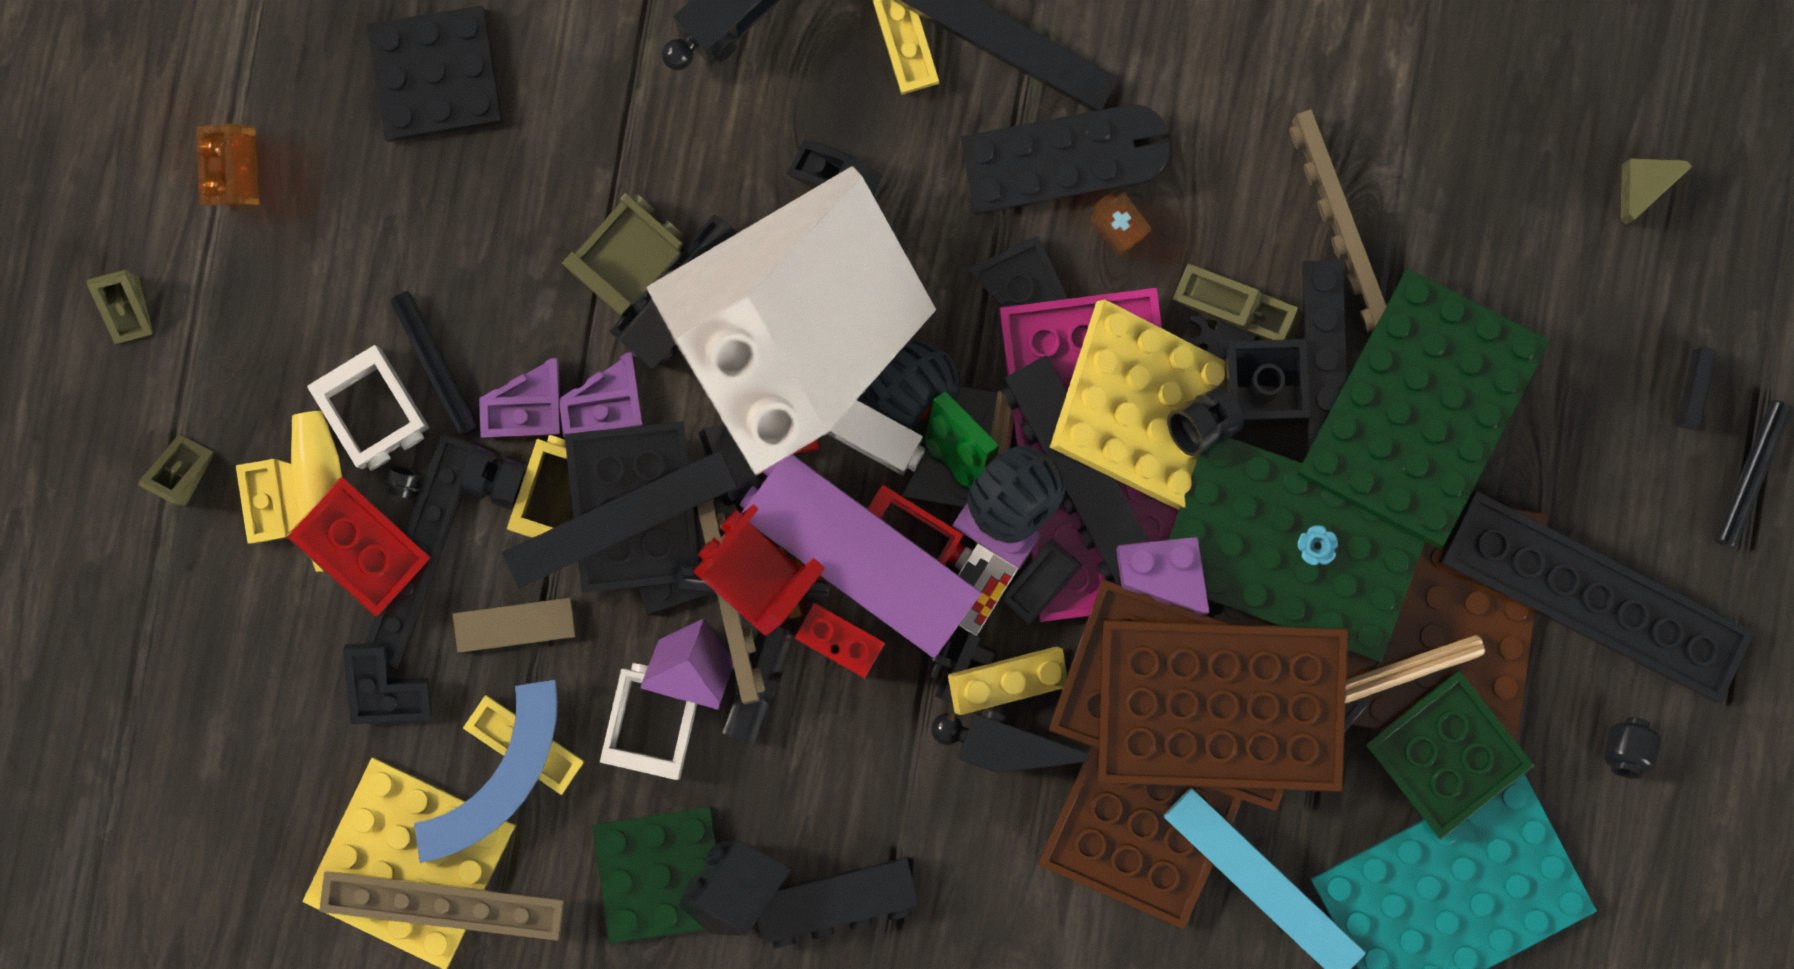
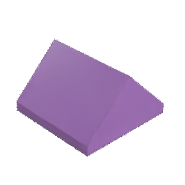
(690, 666)

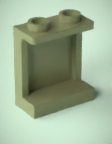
(625, 254)

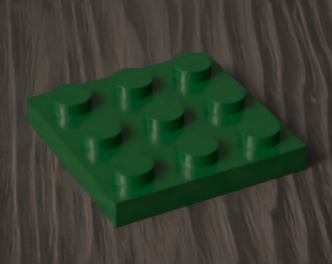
(1449, 754)
(646, 869)

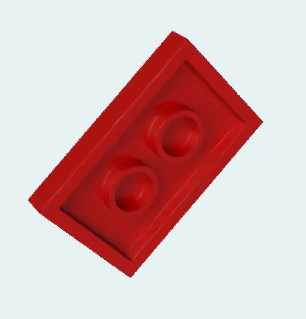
(358, 547)

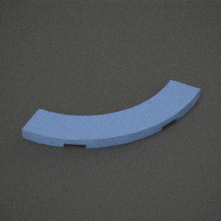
(509, 784)

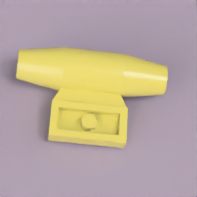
(282, 493)

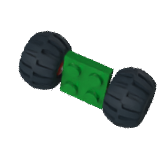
(1007, 493)

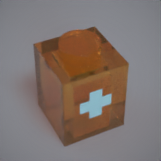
(1119, 223)

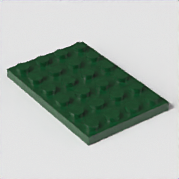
(1423, 408)
(1248, 526)

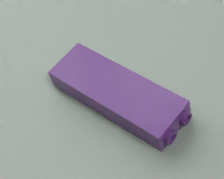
(861, 554)

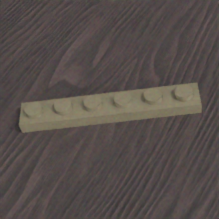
(1335, 210)
(740, 640)
(441, 905)

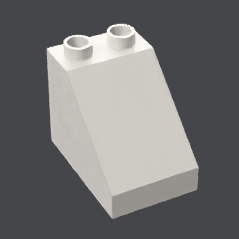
(795, 316)

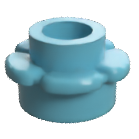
(1323, 555)

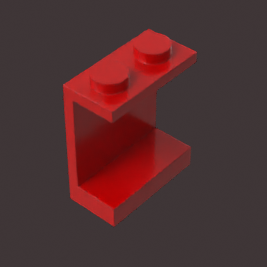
(754, 573)

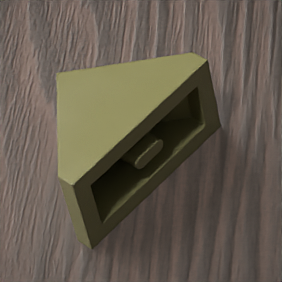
(1645, 182)
(121, 305)
(177, 471)

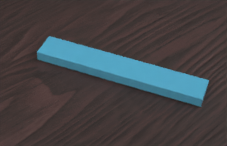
(1263, 882)

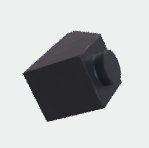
(818, 164)

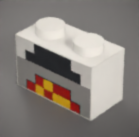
(987, 574)

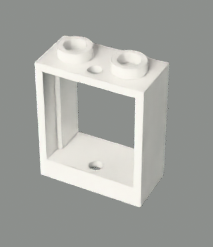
(348, 374)
(879, 438)
(637, 761)

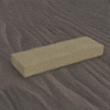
(514, 625)

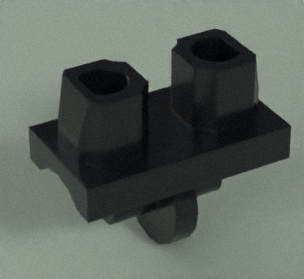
(966, 652)

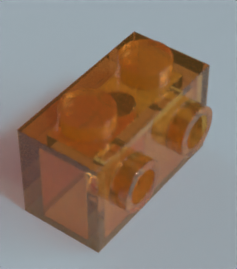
(227, 165)

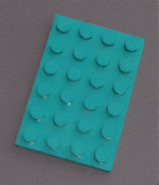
(1460, 898)

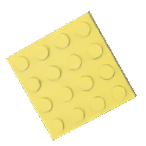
(1122, 398)
(381, 841)

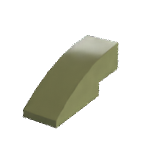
(1237, 304)

